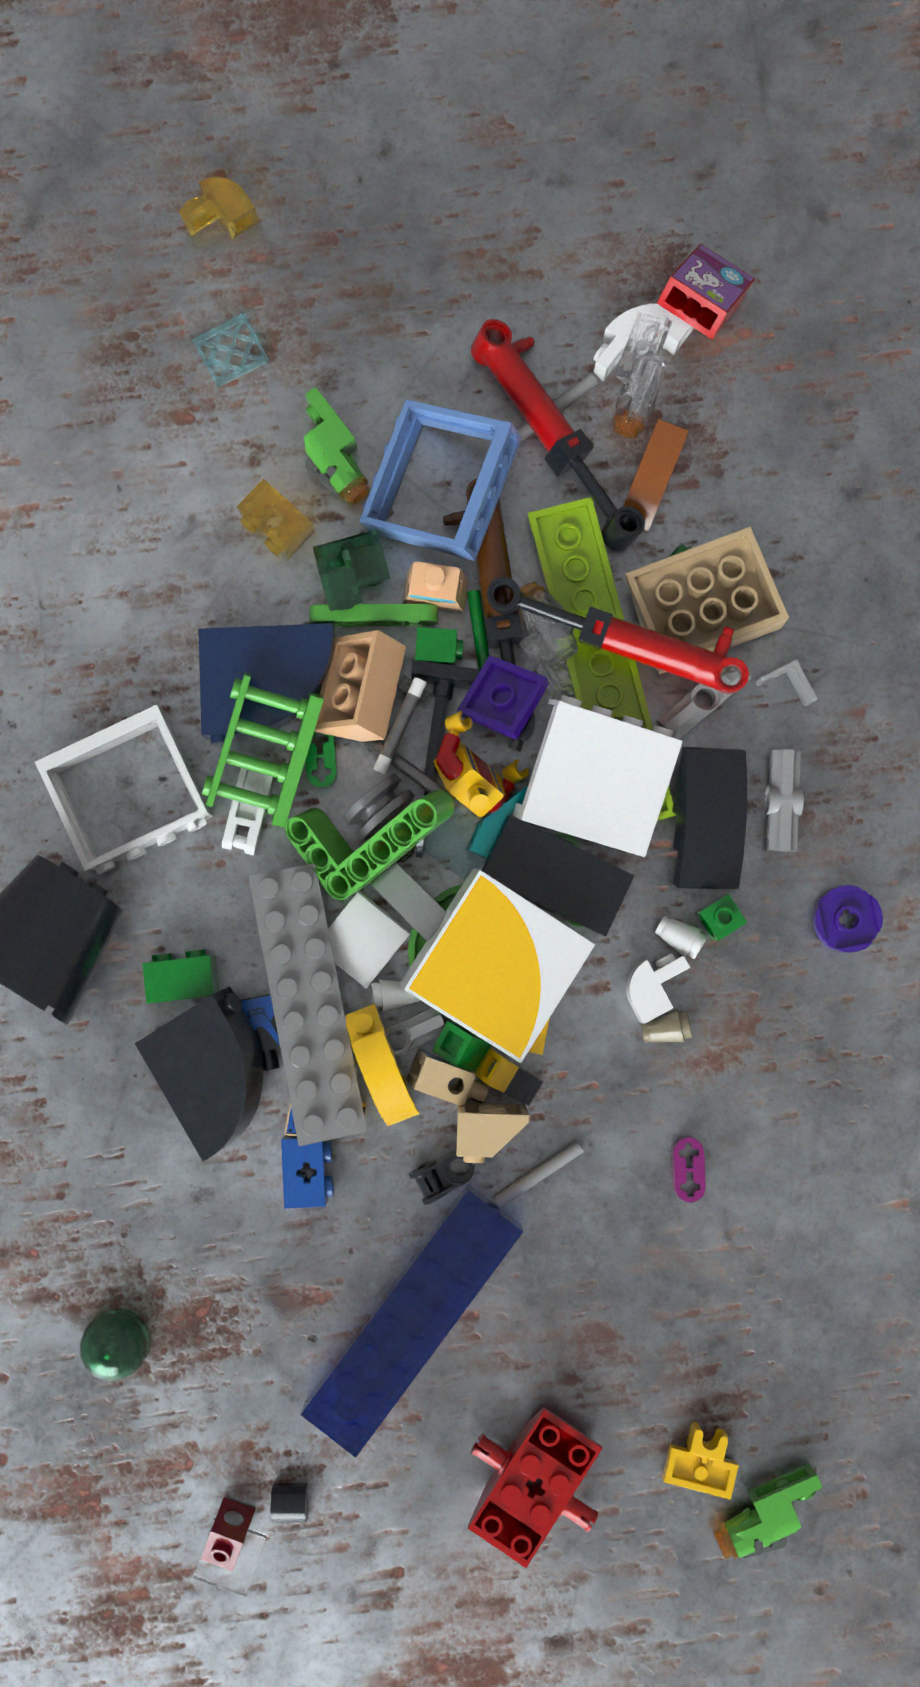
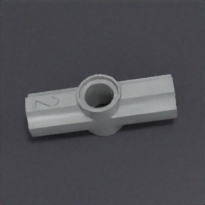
(689, 713)
(783, 800)
(417, 1029)

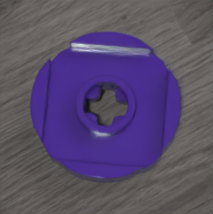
(857, 902)

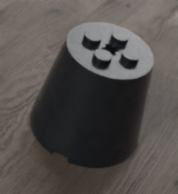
(53, 935)

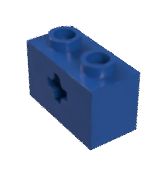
(297, 1188)

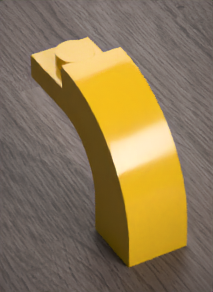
(379, 1066)

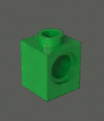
(438, 646)
(720, 917)
(460, 1047)

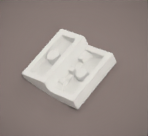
(365, 939)

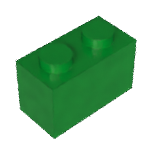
(180, 978)

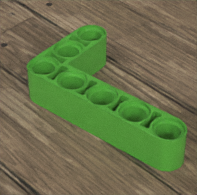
(347, 871)

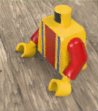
(469, 776)

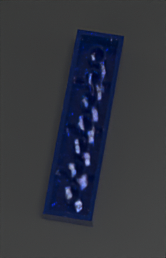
(411, 1320)

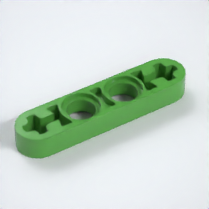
(376, 615)

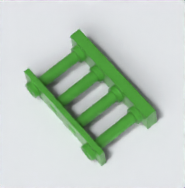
(296, 741)

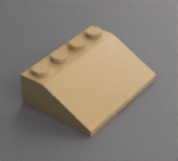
(708, 590)

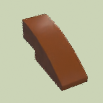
(656, 469)

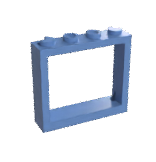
(486, 490)

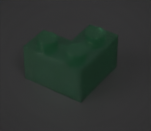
(349, 565)

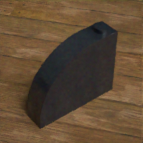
(208, 1070)

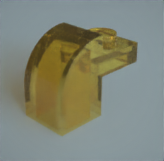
(222, 201)

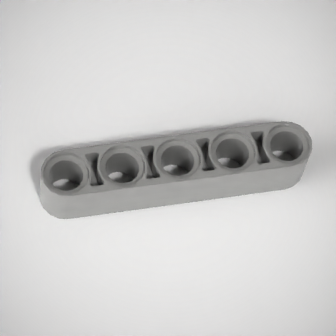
(410, 900)

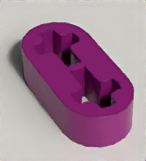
(697, 1169)

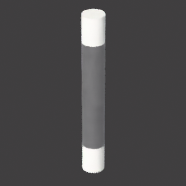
(399, 726)

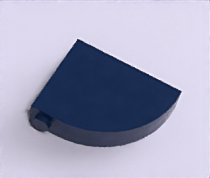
(280, 660)

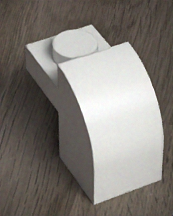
(645, 987)

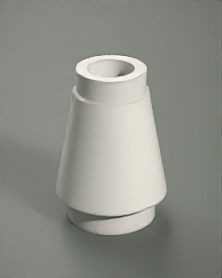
(681, 936)
(390, 995)

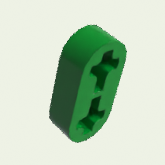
(330, 762)

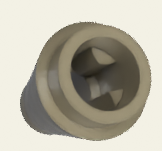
(668, 1028)

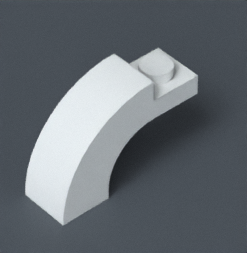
(619, 330)

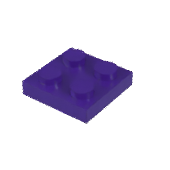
(503, 697)

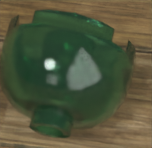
(114, 1345)

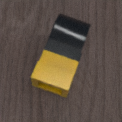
(508, 1077)

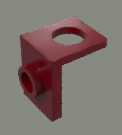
(227, 1540)

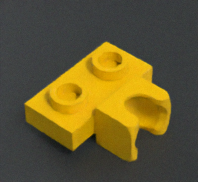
(702, 1464)

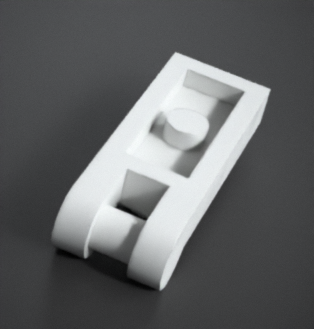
(247, 814)

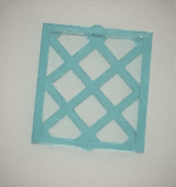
(218, 331)

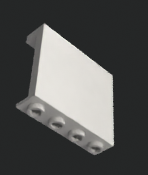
(600, 777)

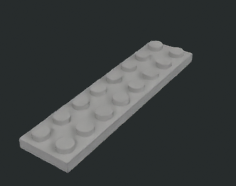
(307, 1004)

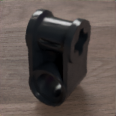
(440, 1177)

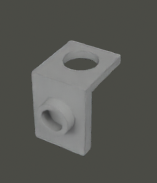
(799, 678)

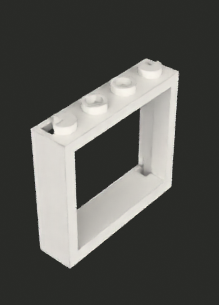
(97, 744)

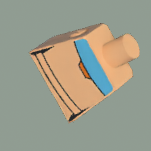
(436, 586)

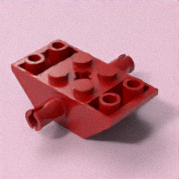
(521, 1514)

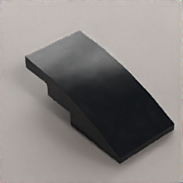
(710, 818)
(557, 875)

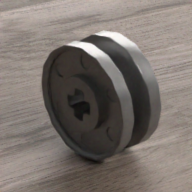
(378, 807)

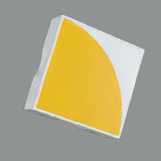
(497, 965)

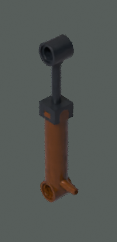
(494, 563)

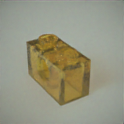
(266, 502)

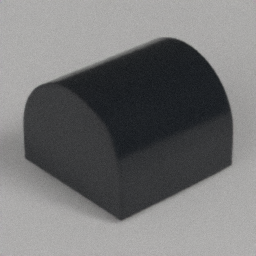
(289, 1503)

